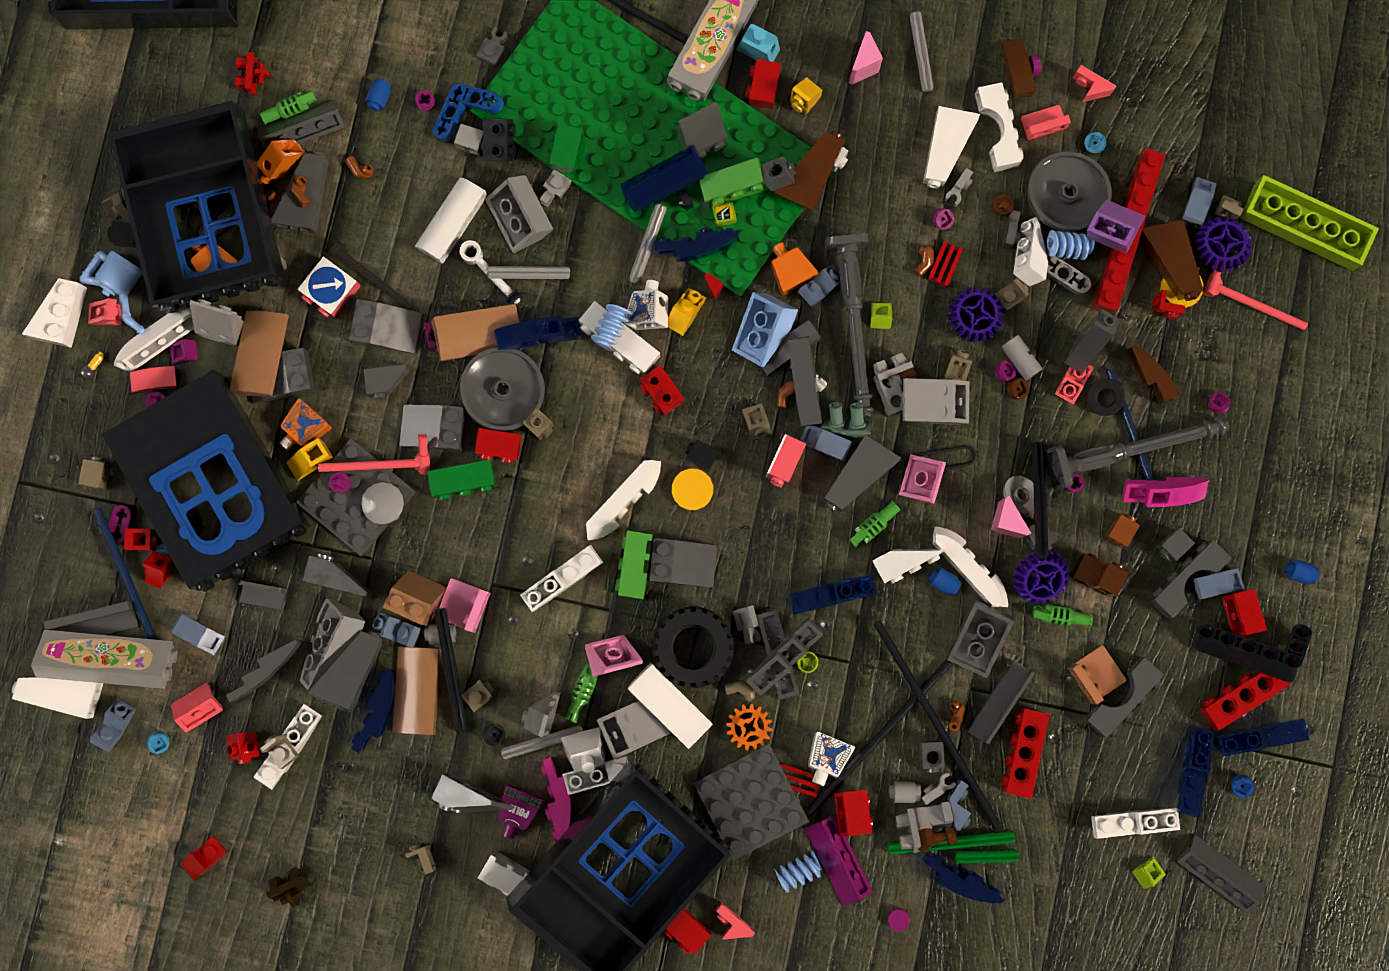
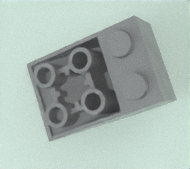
(216, 323)
(936, 401)
(631, 728)

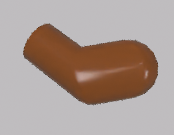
(298, 191)
(927, 260)
(957, 716)

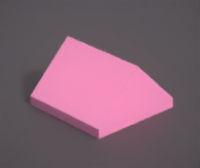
(867, 60)
(922, 479)
(1008, 520)
(611, 655)

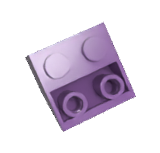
(1115, 226)

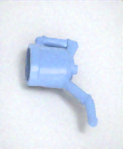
(115, 277)

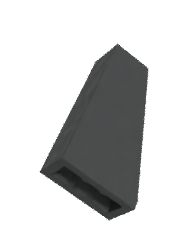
(289, 212)
(1092, 340)
(863, 469)
(347, 675)

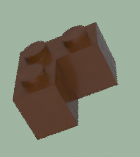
(1100, 577)

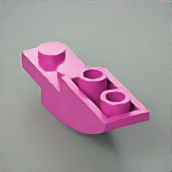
(1166, 493)
(561, 809)

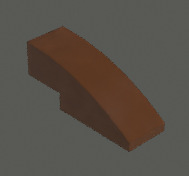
(1018, 69)
(1152, 374)

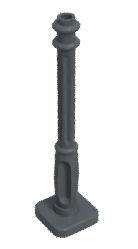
(850, 281)
(1063, 466)

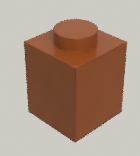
(1122, 530)

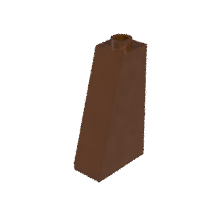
(813, 171)
(1174, 258)

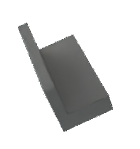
(262, 595)

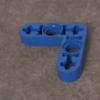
(463, 100)

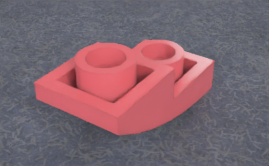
(153, 378)
(1073, 384)

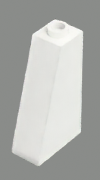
(948, 139)
(65, 696)

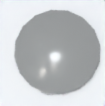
(382, 503)

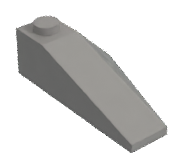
(335, 633)
(541, 715)

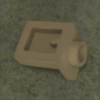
(116, 207)
(1229, 207)
(1012, 294)
(958, 365)
(757, 421)
(478, 694)
(280, 750)
(425, 858)

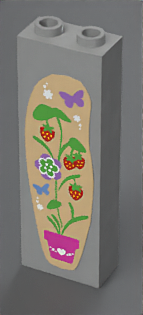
(709, 47)
(104, 659)

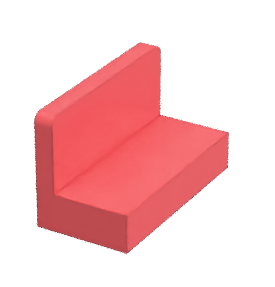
(1044, 122)
(195, 708)

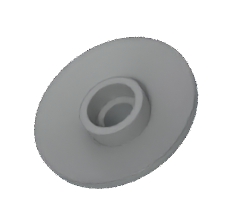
(1021, 492)

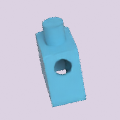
(758, 44)

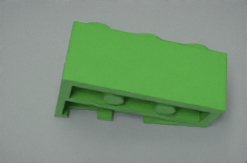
(733, 182)
(634, 565)

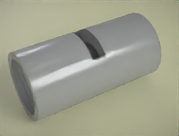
(1019, 356)

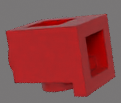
(134, 538)
(157, 569)

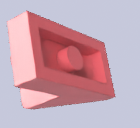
(1097, 85)
(104, 312)
(738, 927)

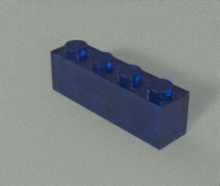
(664, 178)

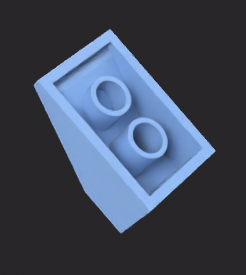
(763, 327)

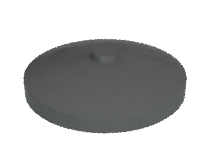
(1067, 191)
(501, 388)

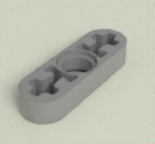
(1071, 270)

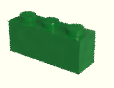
(462, 479)

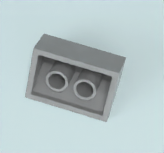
(518, 213)

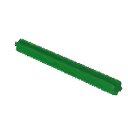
(962, 842)

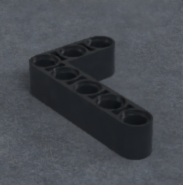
(1254, 654)

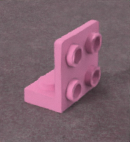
(464, 604)

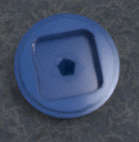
(1242, 786)

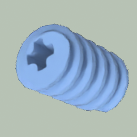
(1069, 244)
(610, 326)
(799, 871)

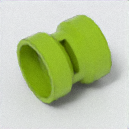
(810, 662)

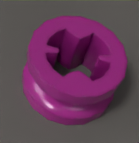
(425, 107)
(1080, 481)

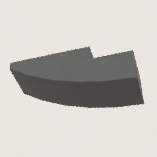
(782, 355)

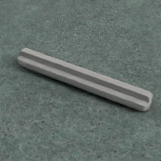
(921, 51)
(647, 243)
(527, 272)
(538, 743)

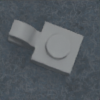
(962, 183)
(556, 186)
(746, 621)
(932, 792)

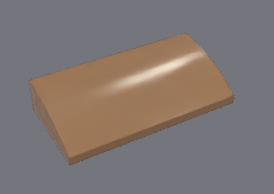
(470, 331)
(259, 353)
(416, 690)

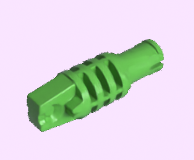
(288, 107)
(874, 524)
(1061, 615)
(581, 693)

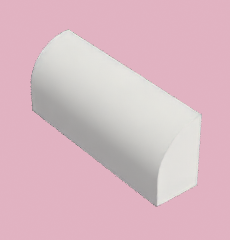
(451, 220)
(669, 705)

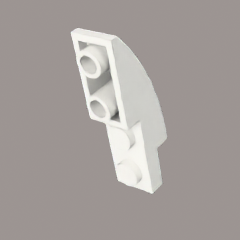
(561, 578)
(298, 734)
(1135, 822)

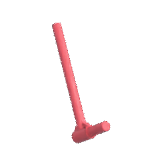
(1214, 287)
(421, 462)

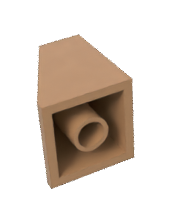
(415, 598)

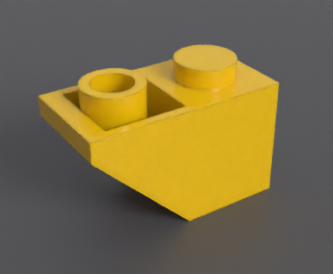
(805, 96)
(685, 311)
(308, 458)

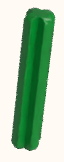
(986, 856)

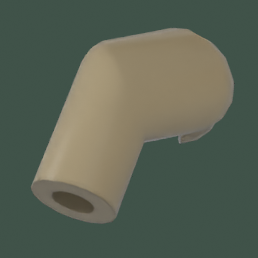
(741, 687)

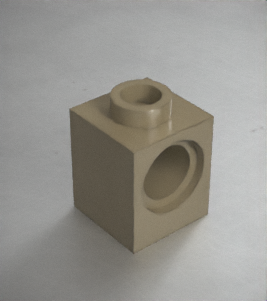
(94, 473)

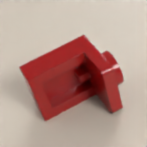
(1169, 310)

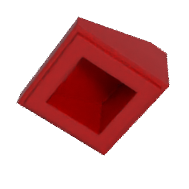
(714, 285)

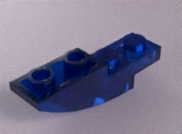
(706, 244)
(537, 331)
(832, 594)
(381, 703)
(1263, 737)
(1194, 770)
(968, 886)

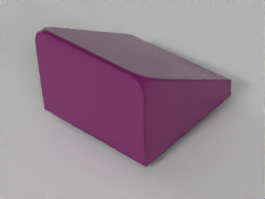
(183, 351)

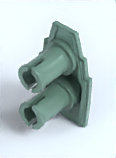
(852, 426)

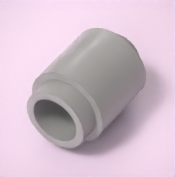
(431, 634)
(905, 792)

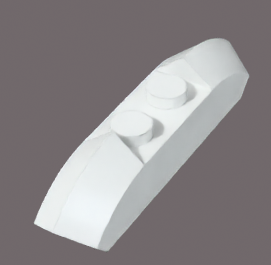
(155, 339)
(641, 479)
(976, 575)

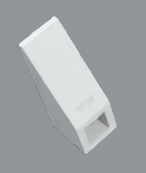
(1031, 256)
(899, 561)
(601, 775)

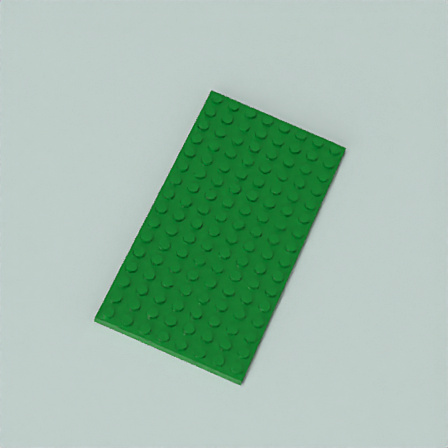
(611, 80)

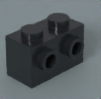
(498, 139)

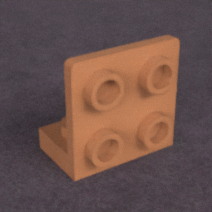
(1097, 674)

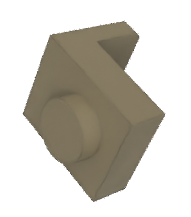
(539, 424)

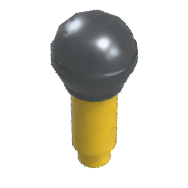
(87, 371)

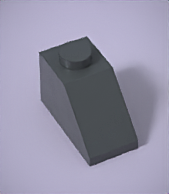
(384, 380)

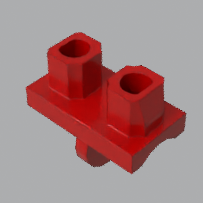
(254, 73)

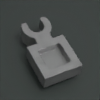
(492, 49)
(1011, 235)

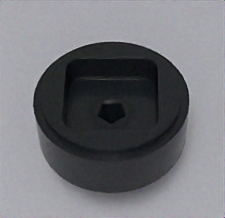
(684, 200)
(494, 734)

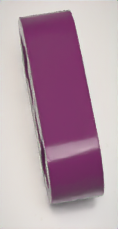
(115, 522)

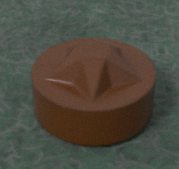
(1003, 205)
(1017, 389)

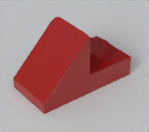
(203, 858)

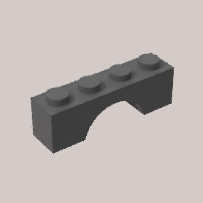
(1171, 596)
(1142, 678)

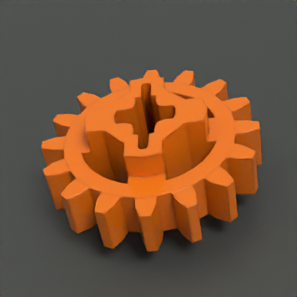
(758, 732)

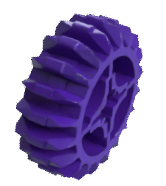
(1231, 236)
(984, 317)
(1030, 585)

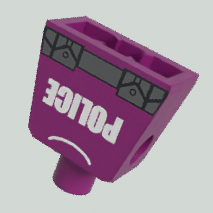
(525, 809)

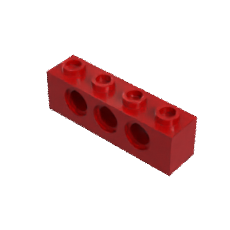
(1213, 709)
(1025, 786)

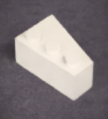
(58, 314)
(502, 873)

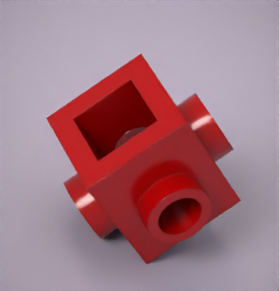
(242, 746)

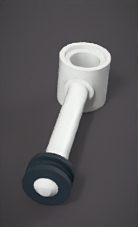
(513, 297)

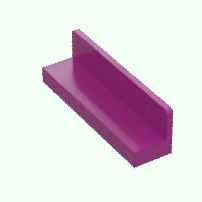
(838, 861)

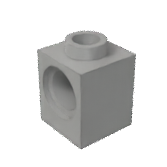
(469, 140)

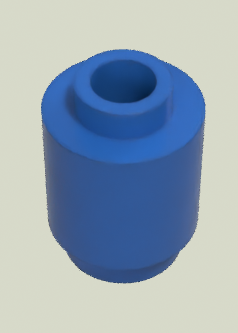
(378, 95)
(1302, 571)
(944, 581)

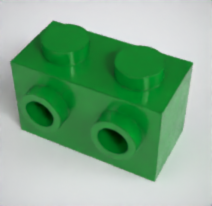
(566, 148)

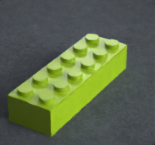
(1309, 223)

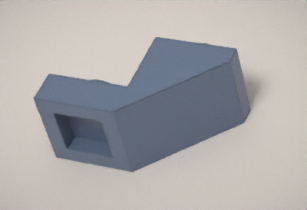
(1199, 201)
(821, 285)
(826, 442)
(1218, 584)
(395, 629)
(197, 634)
(114, 724)
(960, 815)

